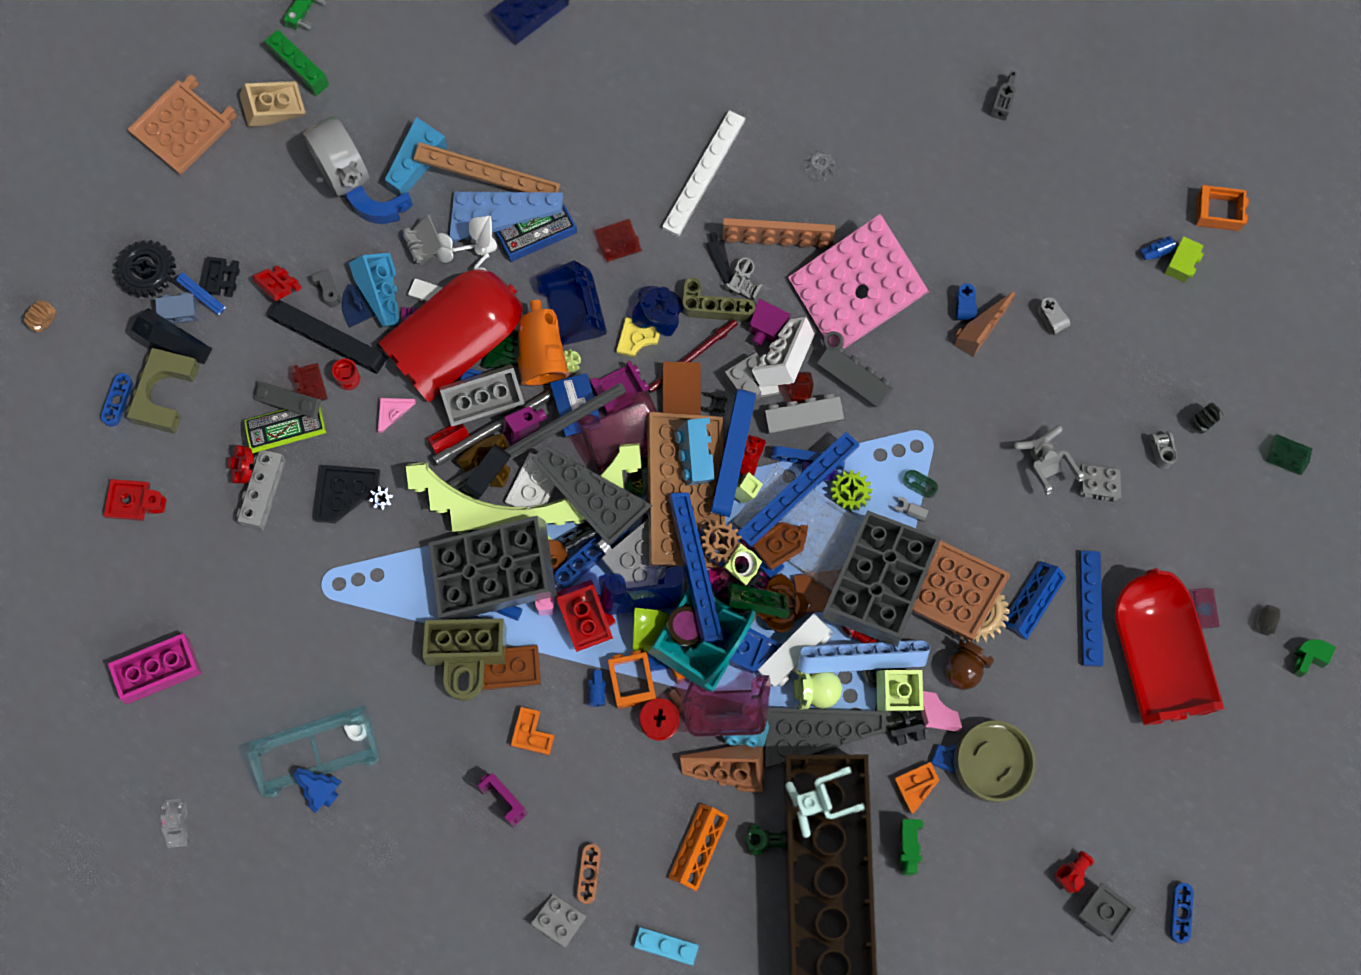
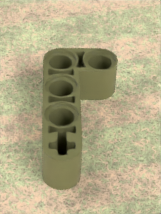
(718, 303)

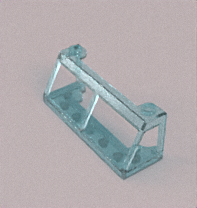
(351, 717)

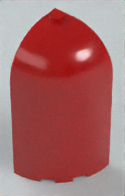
(453, 330)
(1165, 649)

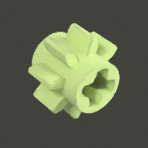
(572, 360)

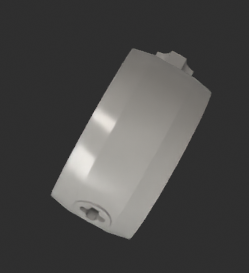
(336, 156)

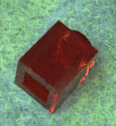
(802, 387)

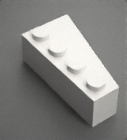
(785, 659)

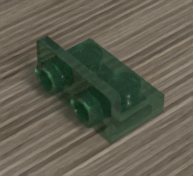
(1289, 454)

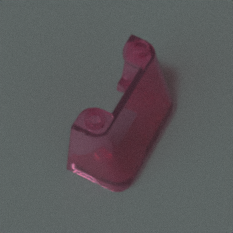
(621, 427)
(727, 711)

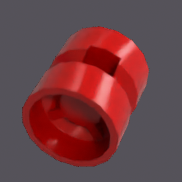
(346, 374)

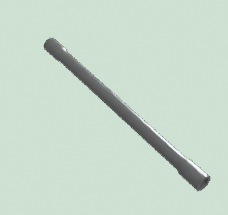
(449, 453)

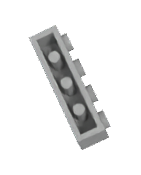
(804, 414)
(261, 490)

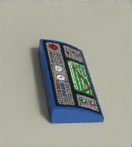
(536, 234)

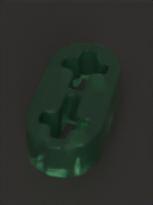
(921, 479)

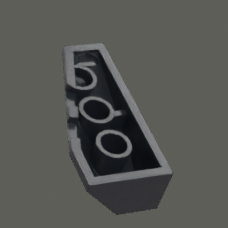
(159, 333)

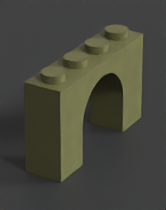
(159, 366)

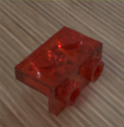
(310, 381)

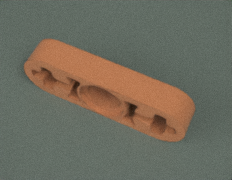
(596, 859)

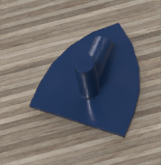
(355, 306)

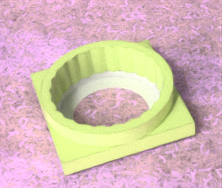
(754, 564)

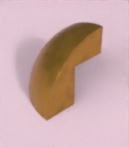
(476, 454)

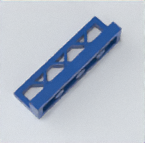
(1038, 599)

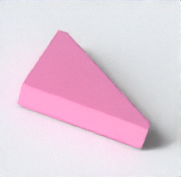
(391, 410)

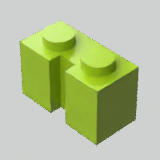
(1184, 259)

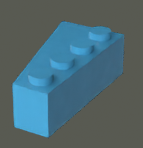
(405, 170)

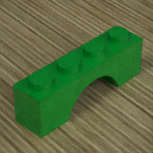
(305, 69)

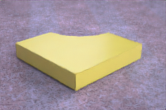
(635, 338)

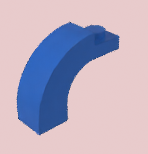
(376, 211)

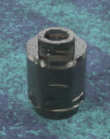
(1268, 620)

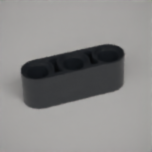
(486, 471)

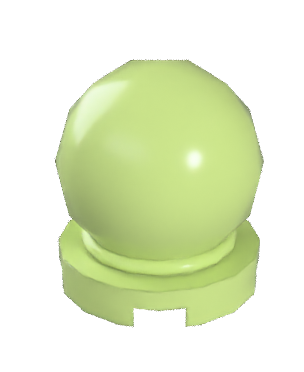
(818, 689)

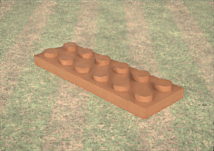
(778, 233)

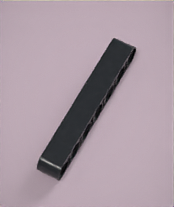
(327, 336)

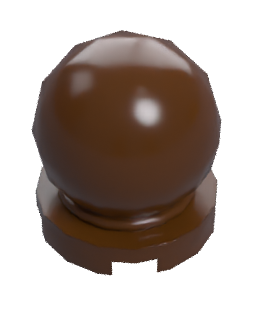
(966, 667)

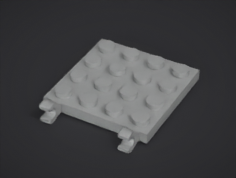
(631, 559)

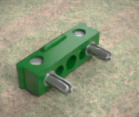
(297, 12)

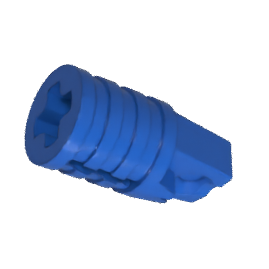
(1158, 248)
(596, 690)

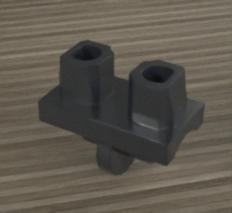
(898, 732)

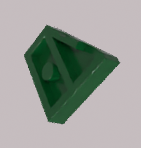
(503, 354)

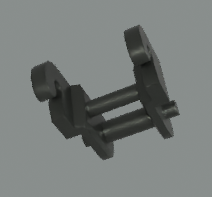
(713, 408)

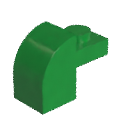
(1314, 652)

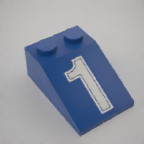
(569, 395)

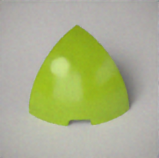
(647, 627)

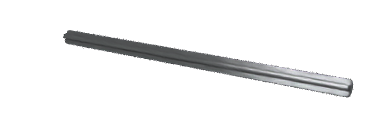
(549, 430)

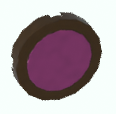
(683, 627)

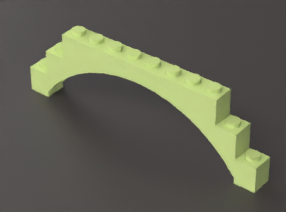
(474, 514)

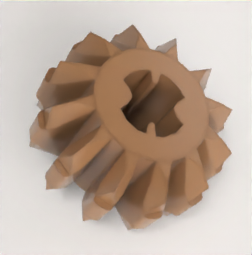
(40, 316)

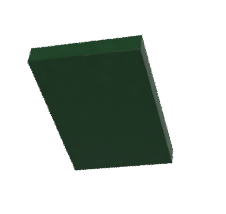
(758, 600)

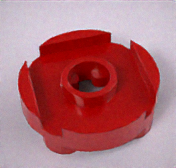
(240, 464)

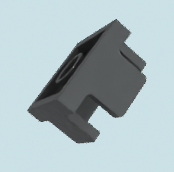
(1106, 912)

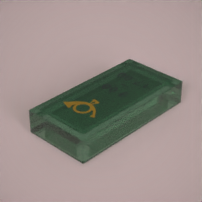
(639, 480)

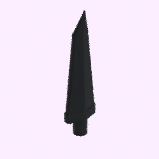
(718, 252)

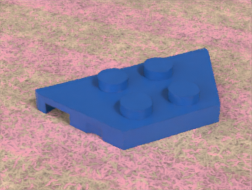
(752, 651)

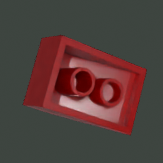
(583, 615)

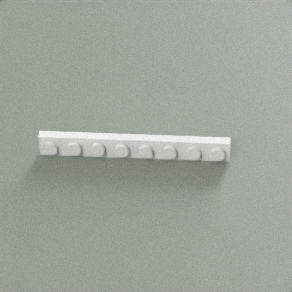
(703, 174)

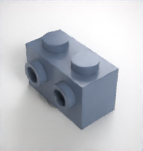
(178, 308)

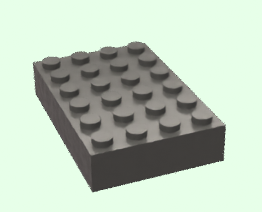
(492, 569)
(882, 578)

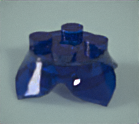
(646, 314)

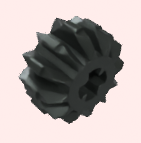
(1206, 418)

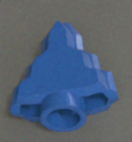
(317, 788)

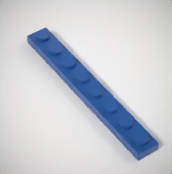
(798, 489)
(695, 568)

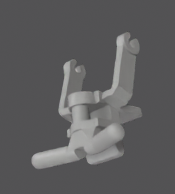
(1047, 460)

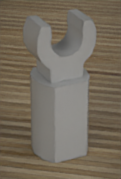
(912, 509)

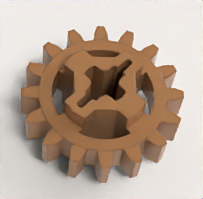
(714, 533)

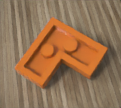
(527, 737)

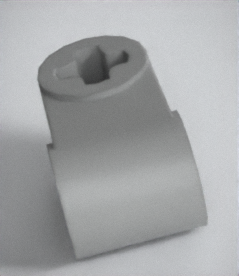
(1055, 318)
(1163, 446)

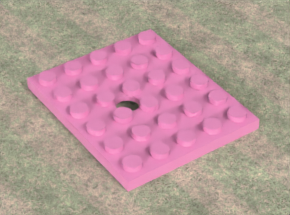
(866, 258)

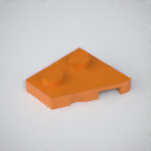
(917, 785)

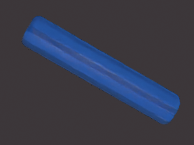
(200, 293)

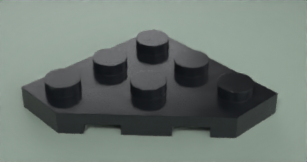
(343, 490)

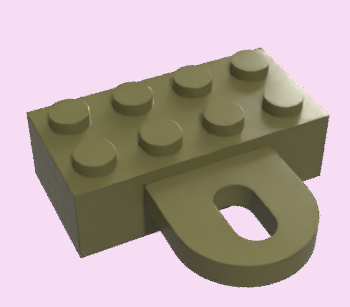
(464, 648)

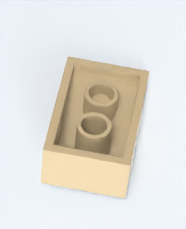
(271, 102)

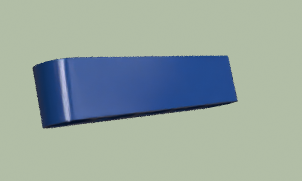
(583, 557)

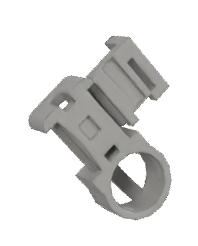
(742, 284)

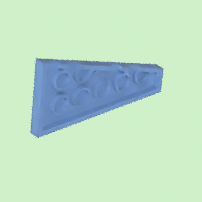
(503, 207)

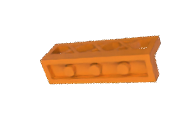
(695, 844)

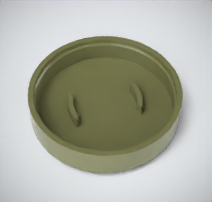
(994, 761)

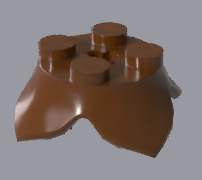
(797, 604)

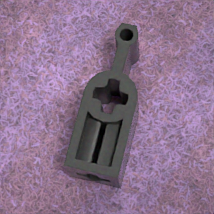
(1004, 98)

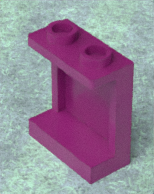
(631, 381)
(518, 811)

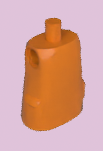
(540, 347)

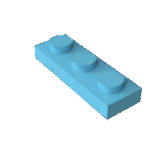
(666, 946)

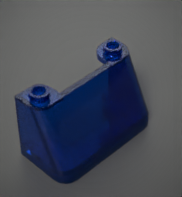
(575, 302)
(621, 600)

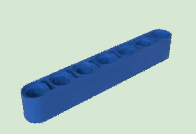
(733, 453)

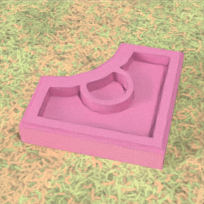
(938, 715)

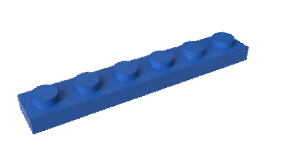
(1091, 608)

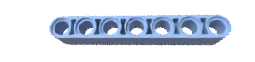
(863, 656)

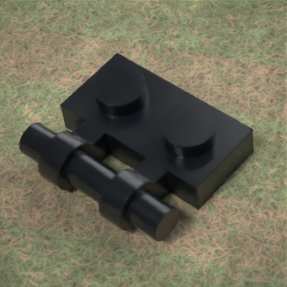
(214, 275)
(578, 535)

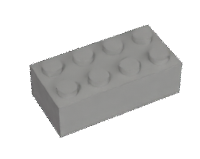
(481, 395)

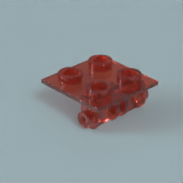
(618, 240)

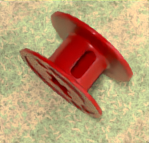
(668, 726)

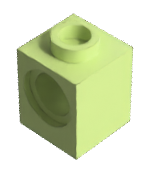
(747, 488)

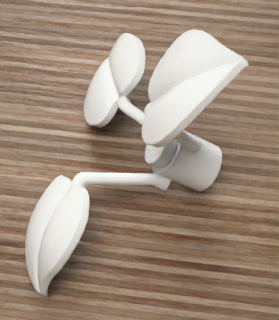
(481, 231)

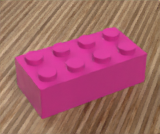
(154, 668)

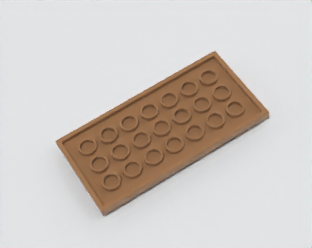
(666, 478)

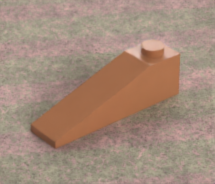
(977, 330)
(734, 766)

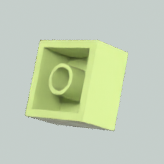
(899, 690)

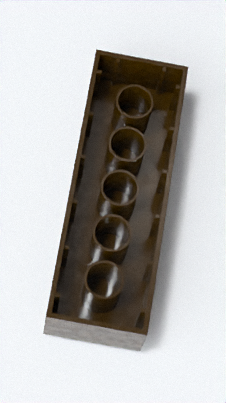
(830, 871)

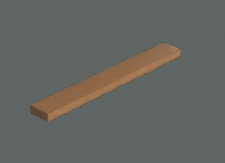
(482, 170)

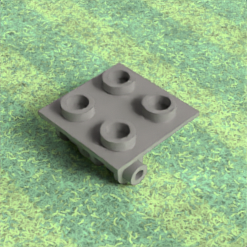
(422, 241)
(1101, 482)
(558, 921)

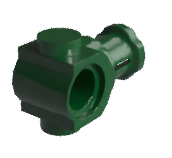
(765, 840)

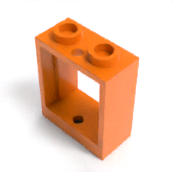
(1220, 193)
(637, 699)

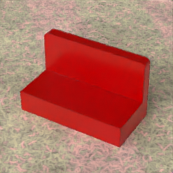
(448, 437)

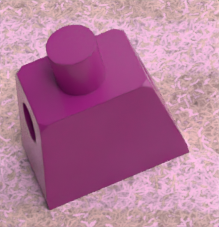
(767, 322)
(522, 424)

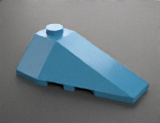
(375, 279)

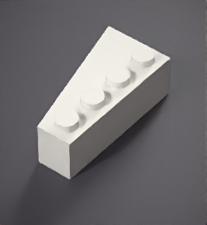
(785, 354)

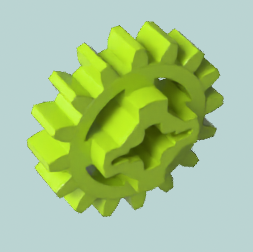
(843, 490)

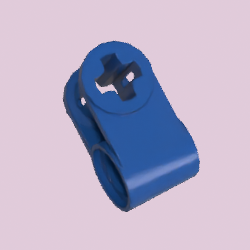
(966, 305)

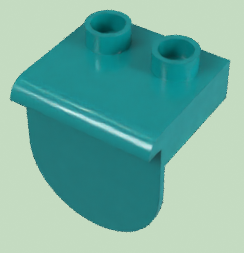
(704, 661)

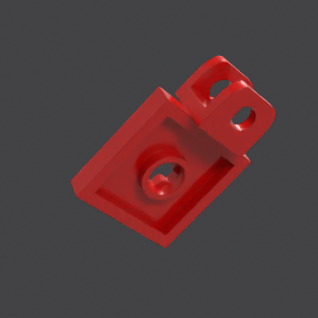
(141, 497)

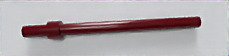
(720, 334)

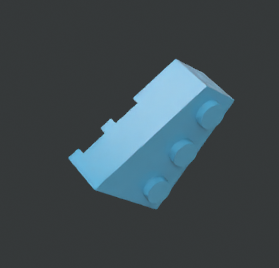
(694, 451)

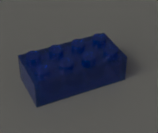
(522, 17)

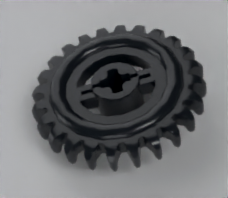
(152, 275)

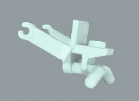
(817, 801)

